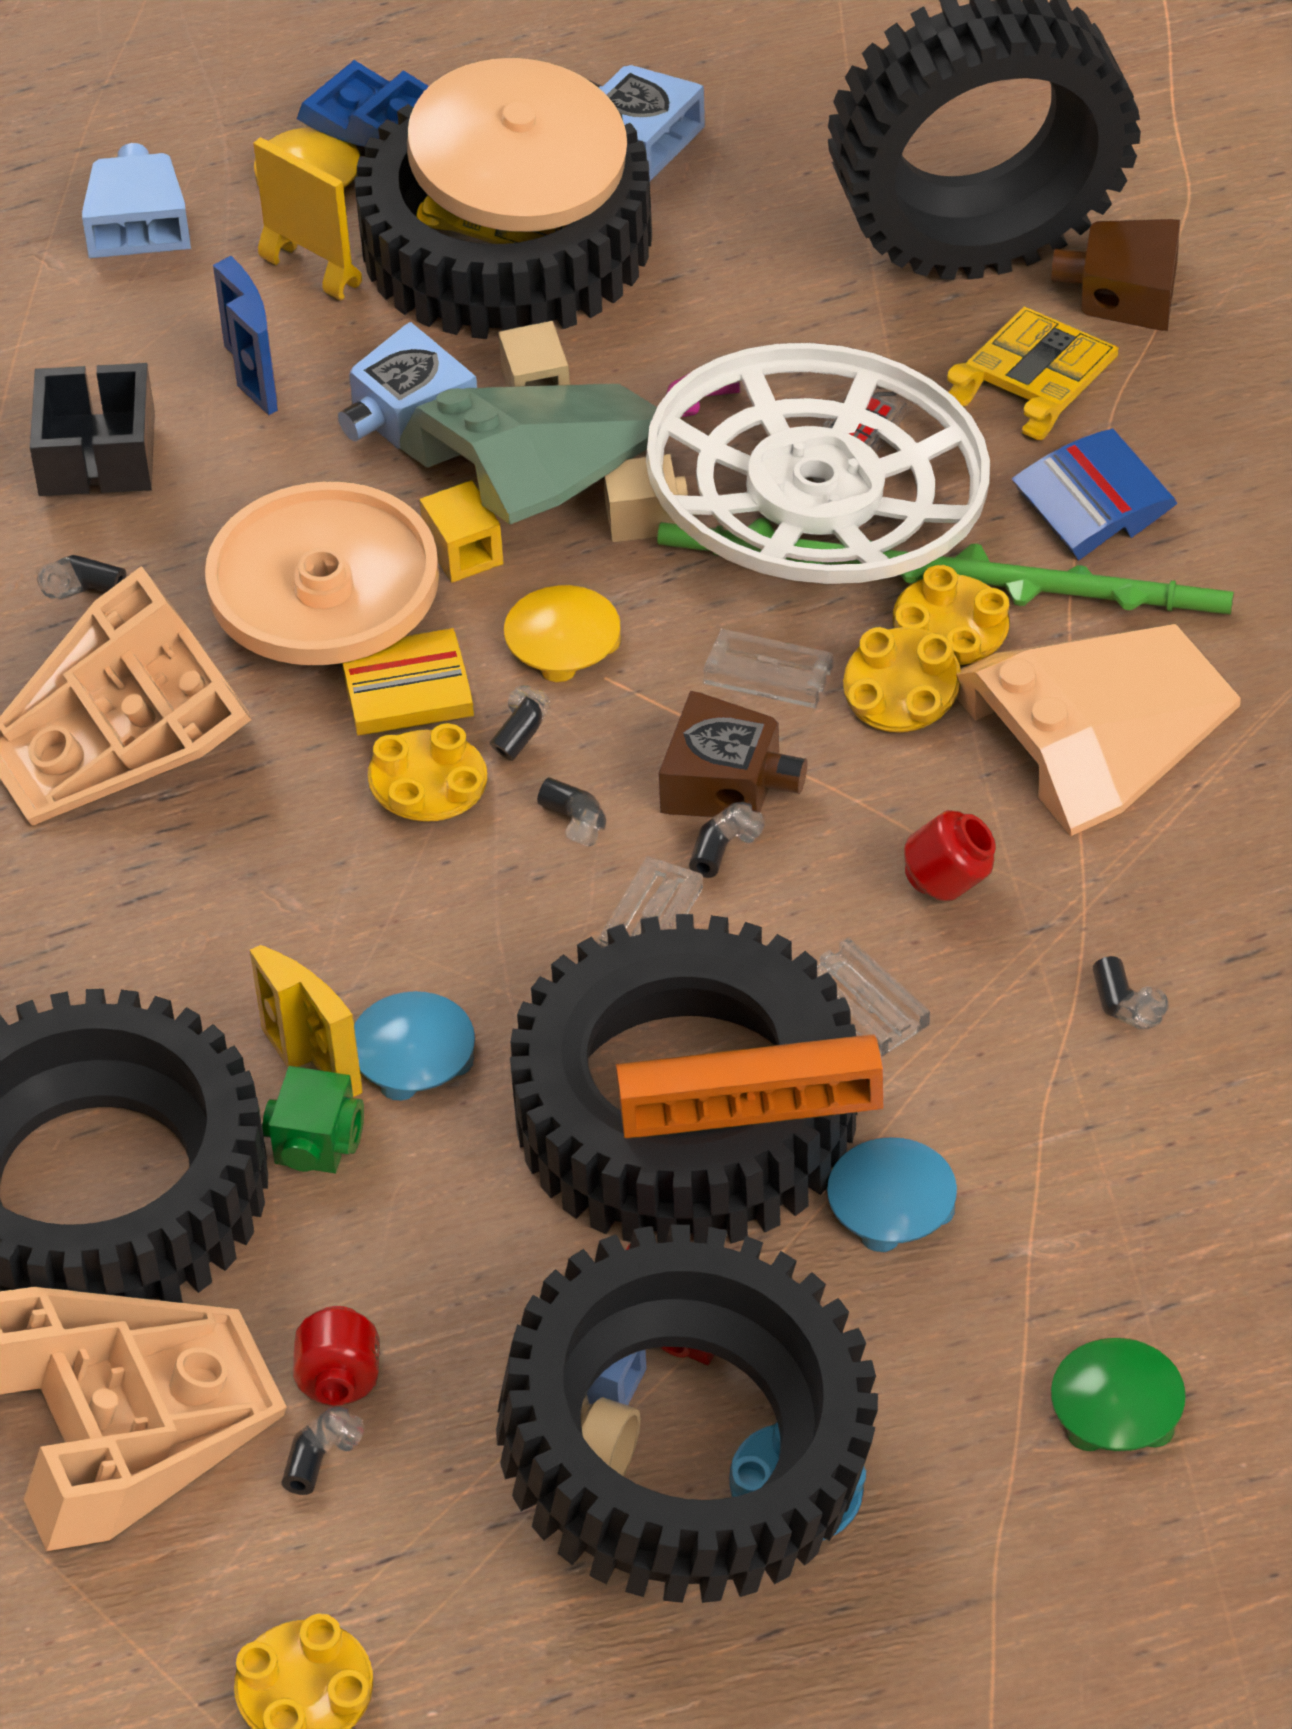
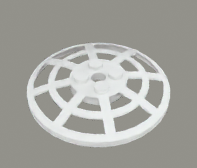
(845, 467)

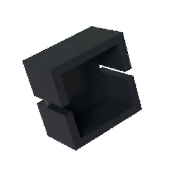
(85, 449)

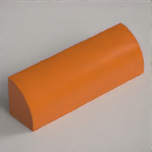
(750, 1086)

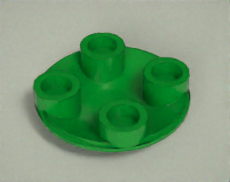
(1118, 1395)

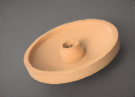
(516, 144)
(322, 573)

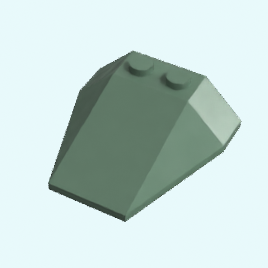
(531, 441)

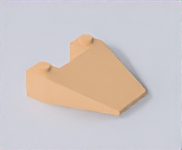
(139, 1395)

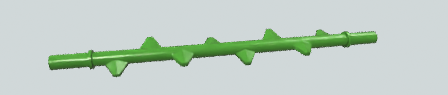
(1020, 581)

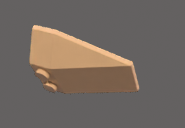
(114, 705)
(1101, 714)

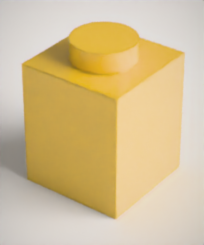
(463, 531)

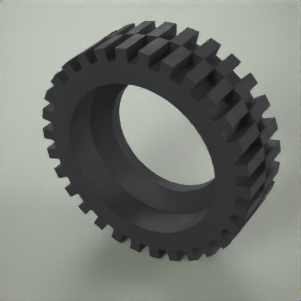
(1016, 203)
(496, 282)
(152, 1066)
(685, 1177)
(709, 1303)

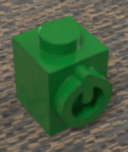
(313, 1120)

